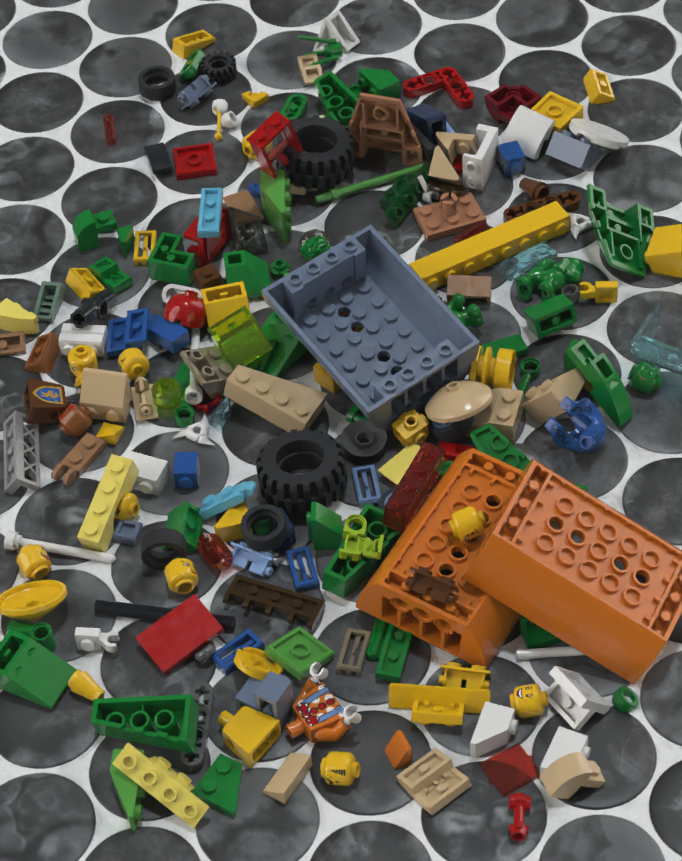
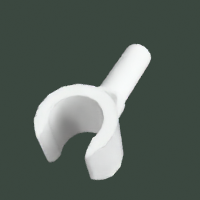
(427, 193)

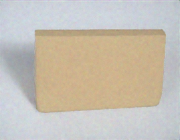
(288, 776)

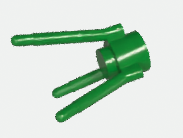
(332, 50)

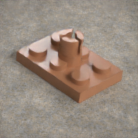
(448, 216)

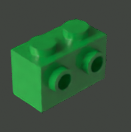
(550, 315)

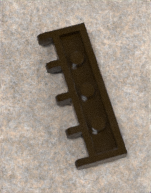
(275, 599)

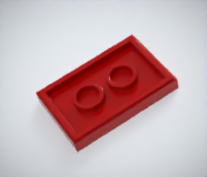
(179, 634)

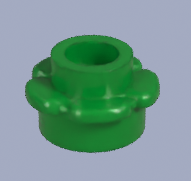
(279, 268)

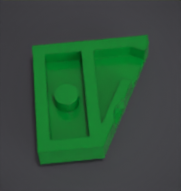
(221, 785)

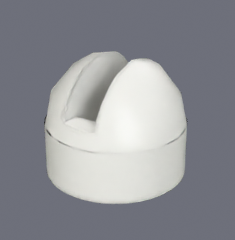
(229, 120)

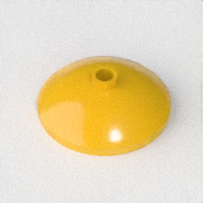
(32, 599)

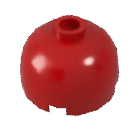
(186, 309)

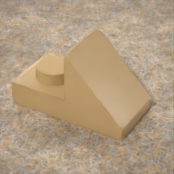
(456, 144)

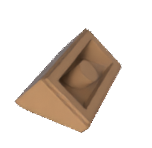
(12, 343)

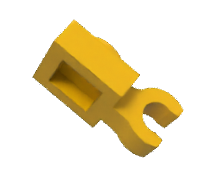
(602, 291)

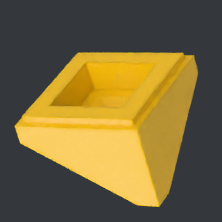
(110, 433)

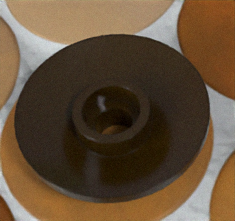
(443, 187)

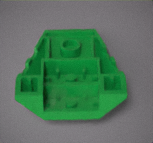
(621, 233)

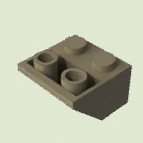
(209, 368)

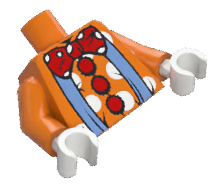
(318, 711)

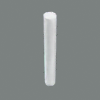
(547, 652)

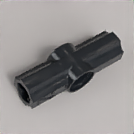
(93, 308)

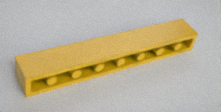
(493, 245)

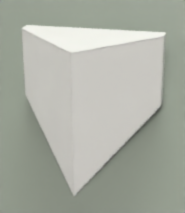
(337, 27)

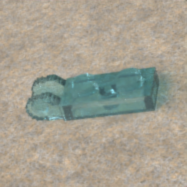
(522, 263)

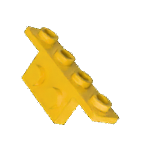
(437, 703)

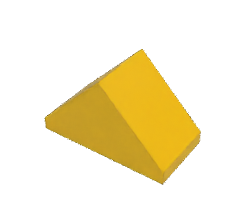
(229, 527)

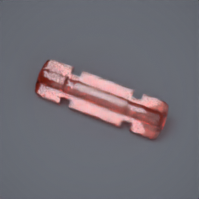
(109, 127)
(478, 228)

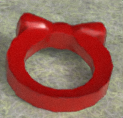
(207, 408)

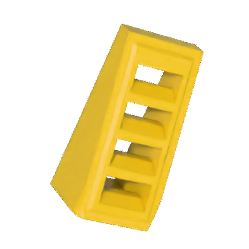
(185, 45)

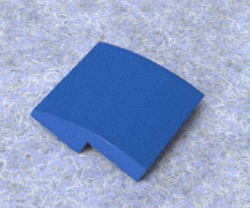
(127, 332)

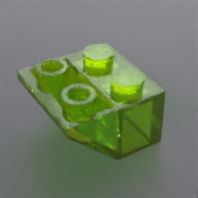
(239, 338)

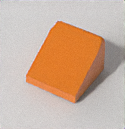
(399, 750)

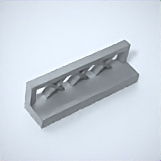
(14, 450)

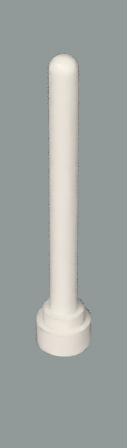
(193, 392)
(15, 541)

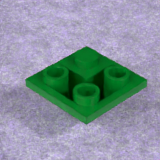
(249, 269)

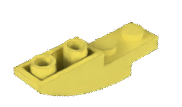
(17, 319)

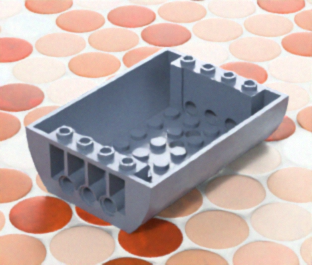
(397, 318)

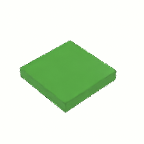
(298, 652)

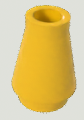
(85, 686)

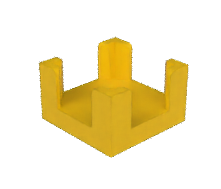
(558, 109)

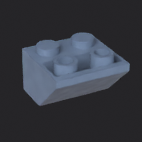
(574, 150)

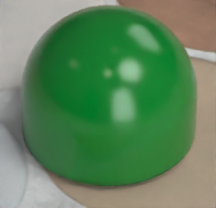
(621, 703)

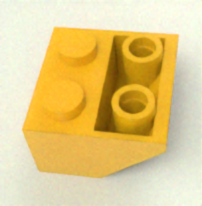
(223, 301)

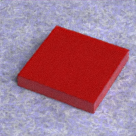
(195, 161)

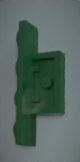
(404, 195)

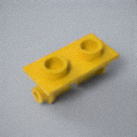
(474, 676)

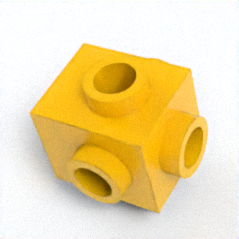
(410, 428)

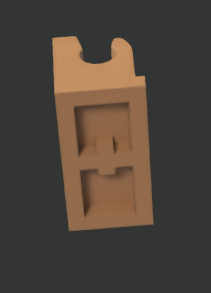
(469, 287)

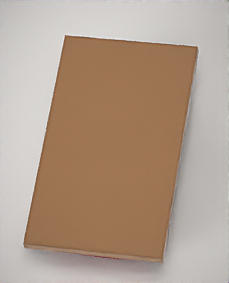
(243, 201)

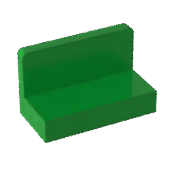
(188, 522)

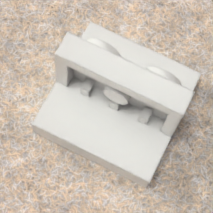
(574, 697)

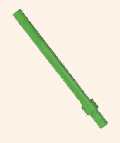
(336, 194)

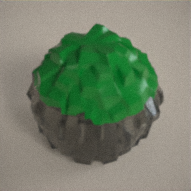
(313, 244)

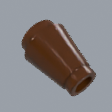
(534, 188)

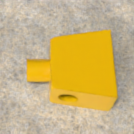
(249, 733)

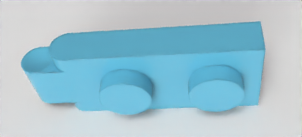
(226, 499)

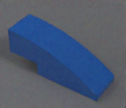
(167, 334)

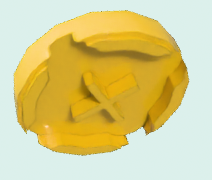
(255, 663)

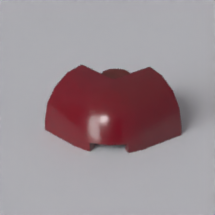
(506, 100)

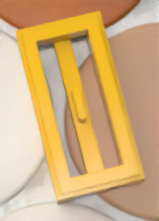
(136, 259)

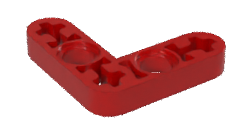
(417, 86)

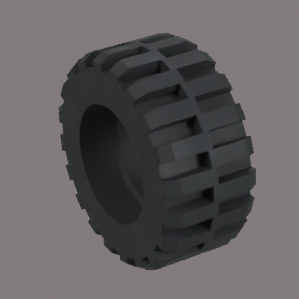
(323, 168)
(300, 451)

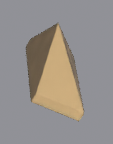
(442, 168)

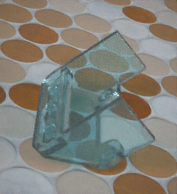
(653, 351)

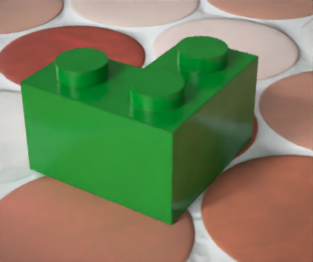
(170, 262)

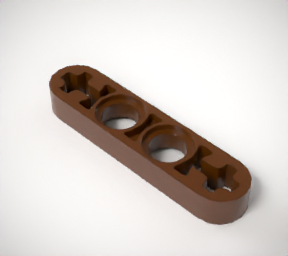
(568, 200)

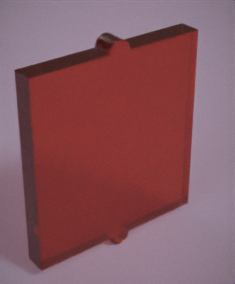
(510, 769)

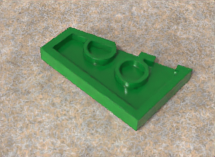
(495, 444)

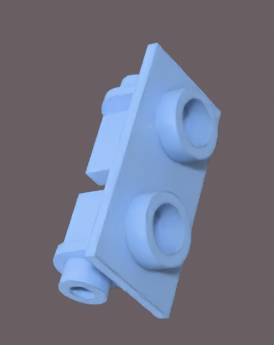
(260, 561)

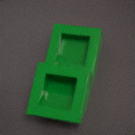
(110, 275)

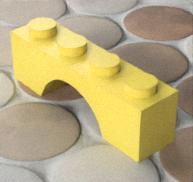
(99, 521)

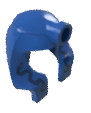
(589, 426)

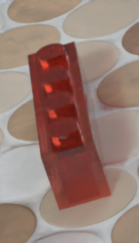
(413, 487)

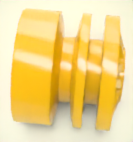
(494, 370)

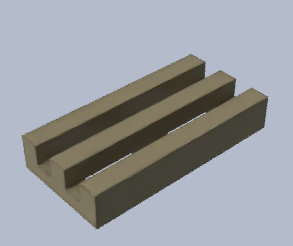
(362, 657)

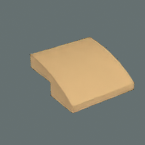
(433, 781)

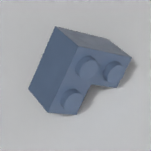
(271, 696)

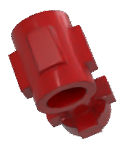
(520, 804)

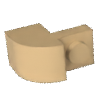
(569, 774)

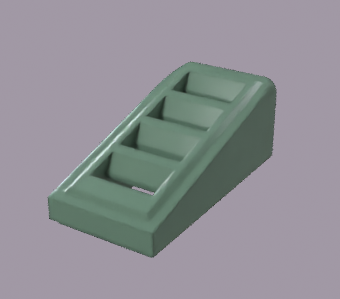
(46, 288)

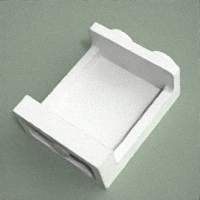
(480, 166)

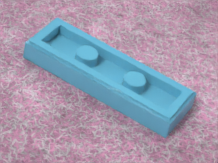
(210, 212)

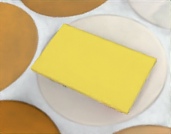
(398, 465)

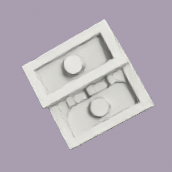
(529, 130)

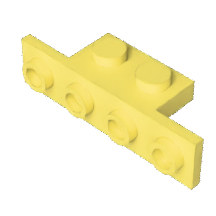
(162, 783)

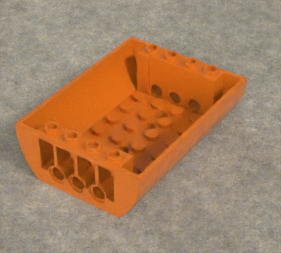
(575, 585)
(475, 621)

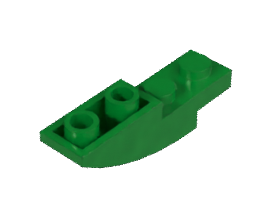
(607, 385)

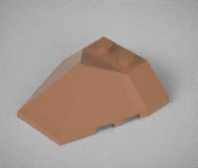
(384, 125)

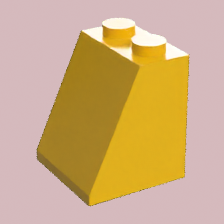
(665, 251)

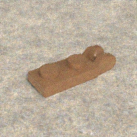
(79, 459)

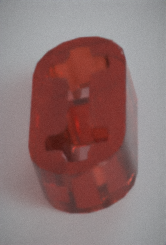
(213, 554)

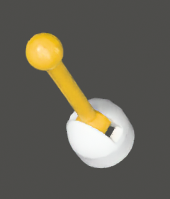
(219, 108)

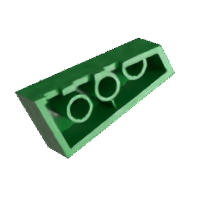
(335, 98)
(344, 575)
(149, 720)

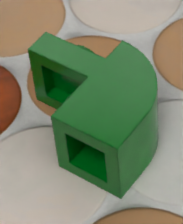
(89, 225)

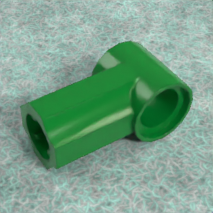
(39, 632)

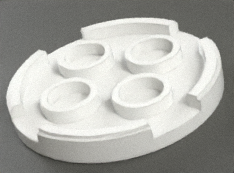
(599, 133)

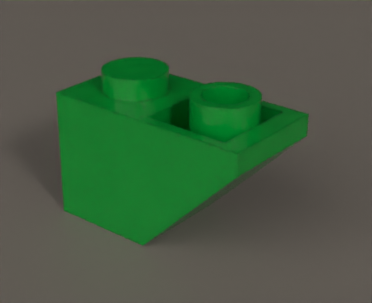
(379, 82)
(325, 529)

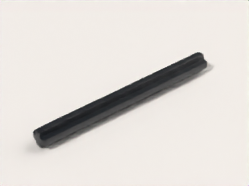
(149, 612)

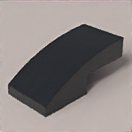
(158, 158)

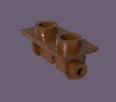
(423, 580)

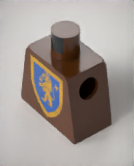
(45, 401)

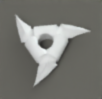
(578, 228)
(191, 429)

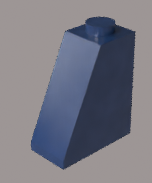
(427, 120)

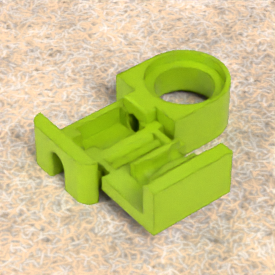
(356, 542)

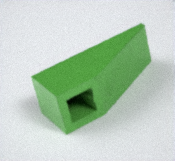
(128, 792)

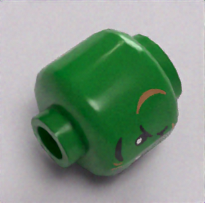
(645, 377)

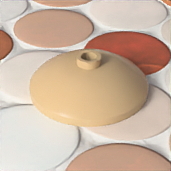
(458, 401)

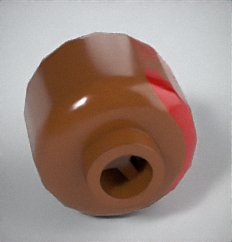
(75, 420)

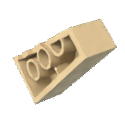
(274, 398)

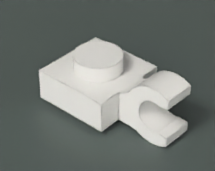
(92, 639)

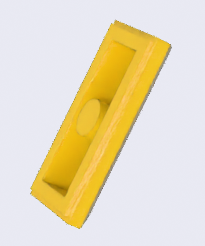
(598, 87)
(83, 282)

